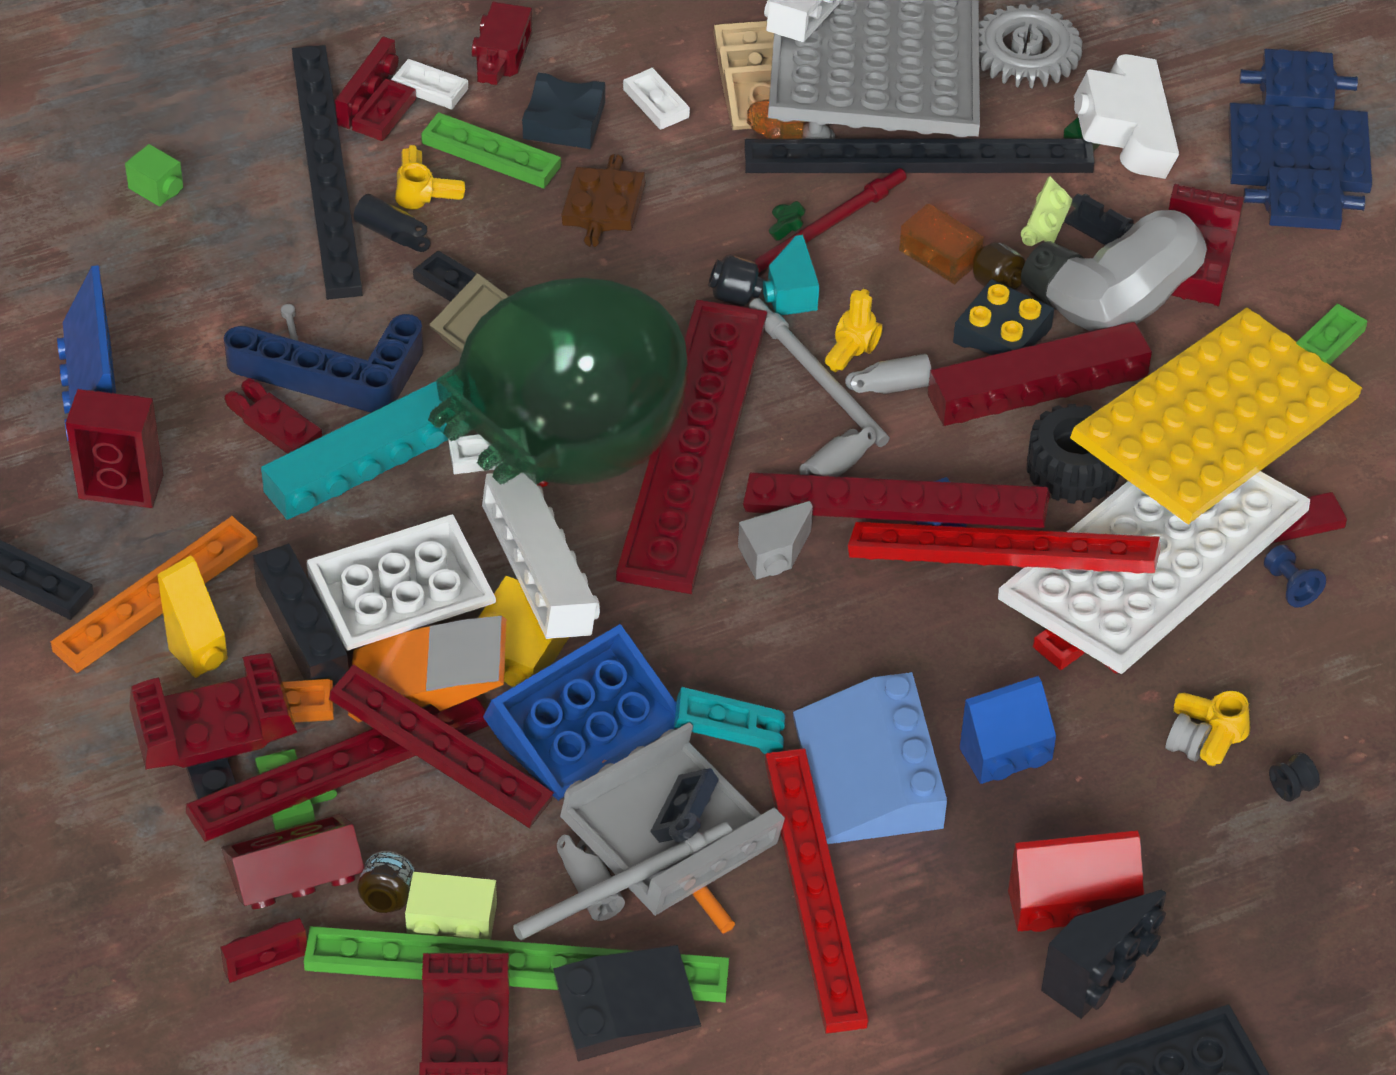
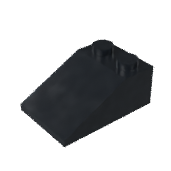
(625, 999)

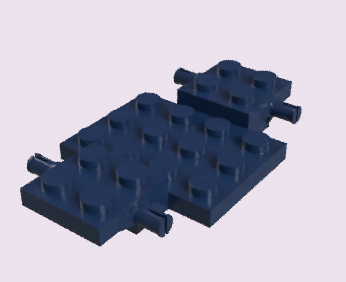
(1299, 142)

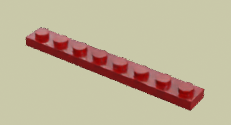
(1005, 547)
(816, 892)

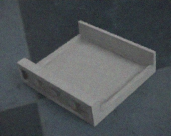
(624, 799)

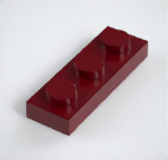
(369, 76)

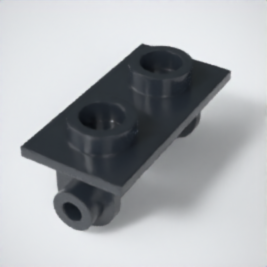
(1094, 222)

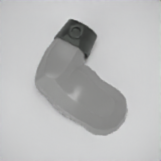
(1125, 276)

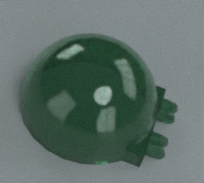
(567, 382)

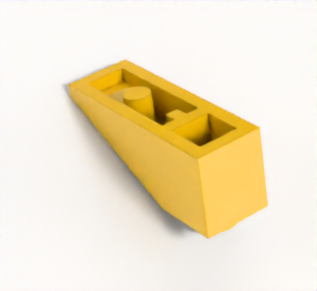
(190, 618)

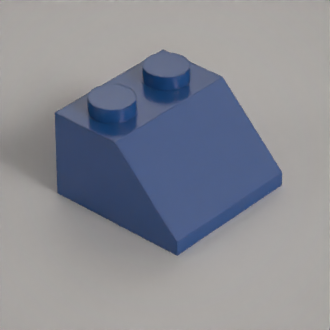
(1007, 730)

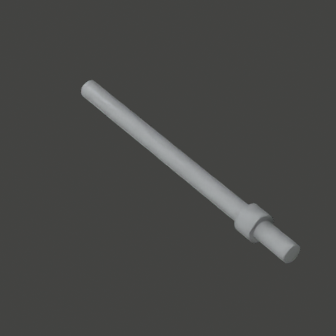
(778, 329)
(620, 881)

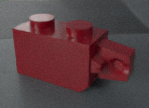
(502, 41)

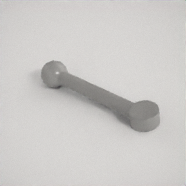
(288, 313)

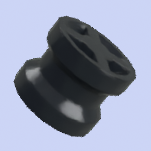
(1294, 776)

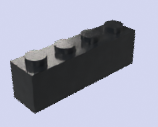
(299, 615)

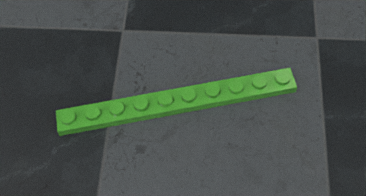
(529, 963)

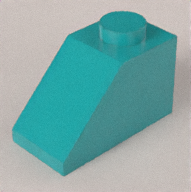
(792, 280)

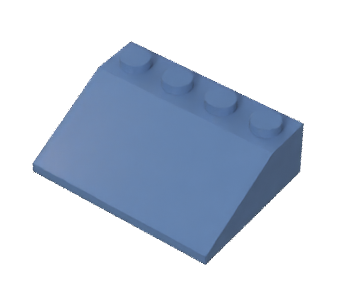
(872, 761)

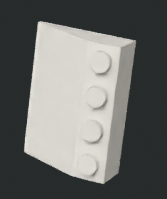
(399, 582)

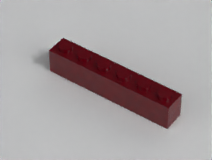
(1039, 373)

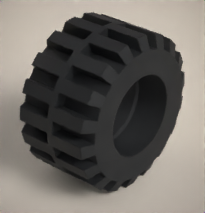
(1054, 464)

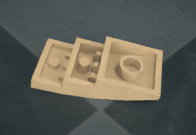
(744, 66)

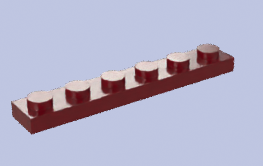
(441, 746)

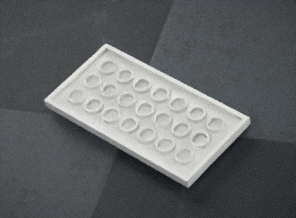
(1128, 613)

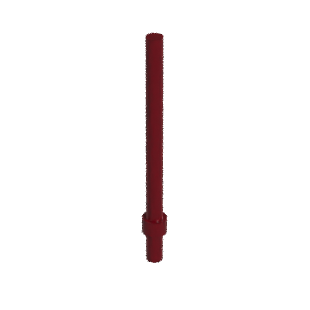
(872, 192)

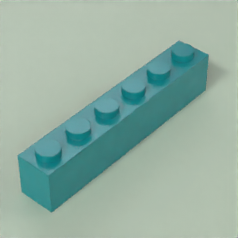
(353, 453)

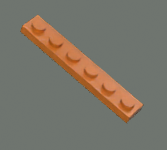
(142, 600)

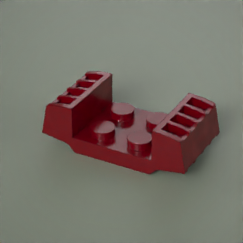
(1218, 220)
(212, 719)
(465, 1014)

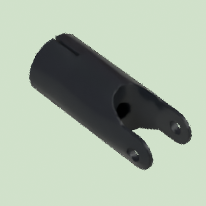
(391, 222)

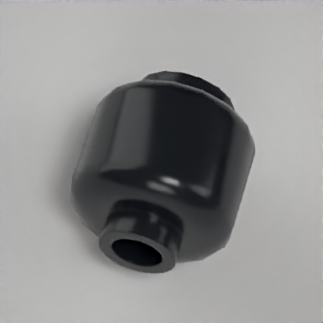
(735, 280)

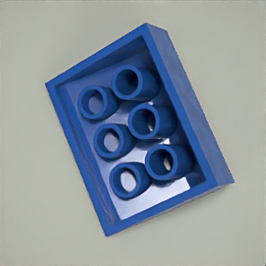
(86, 343)
(583, 712)

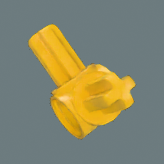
(417, 183)
(855, 332)
(1225, 713)

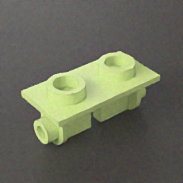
(1047, 214)

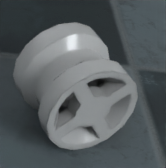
(1188, 736)

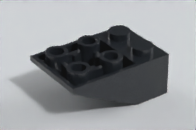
(1100, 951)

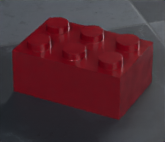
(114, 448)

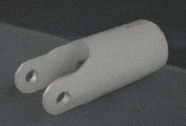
(892, 375)
(839, 453)
(586, 871)

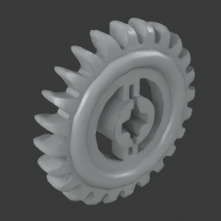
(1056, 61)

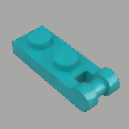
(730, 719)

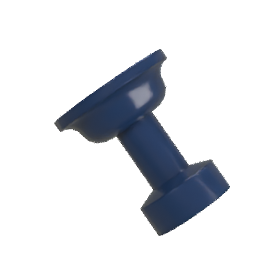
(1303, 584)

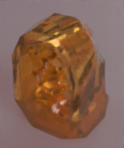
(772, 128)

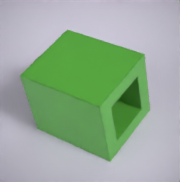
(154, 175)

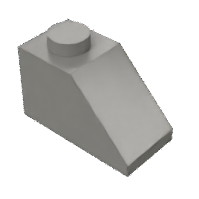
(775, 539)

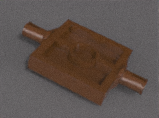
(603, 199)

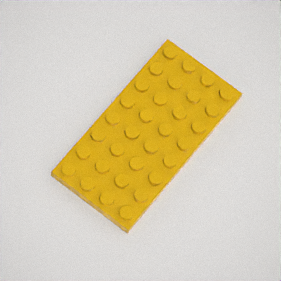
(1216, 414)

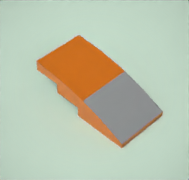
(439, 661)

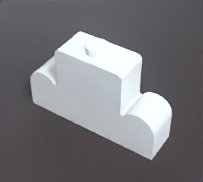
(1129, 113)

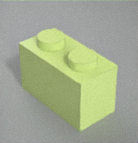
(451, 906)

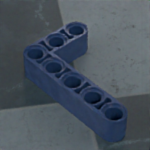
(328, 373)

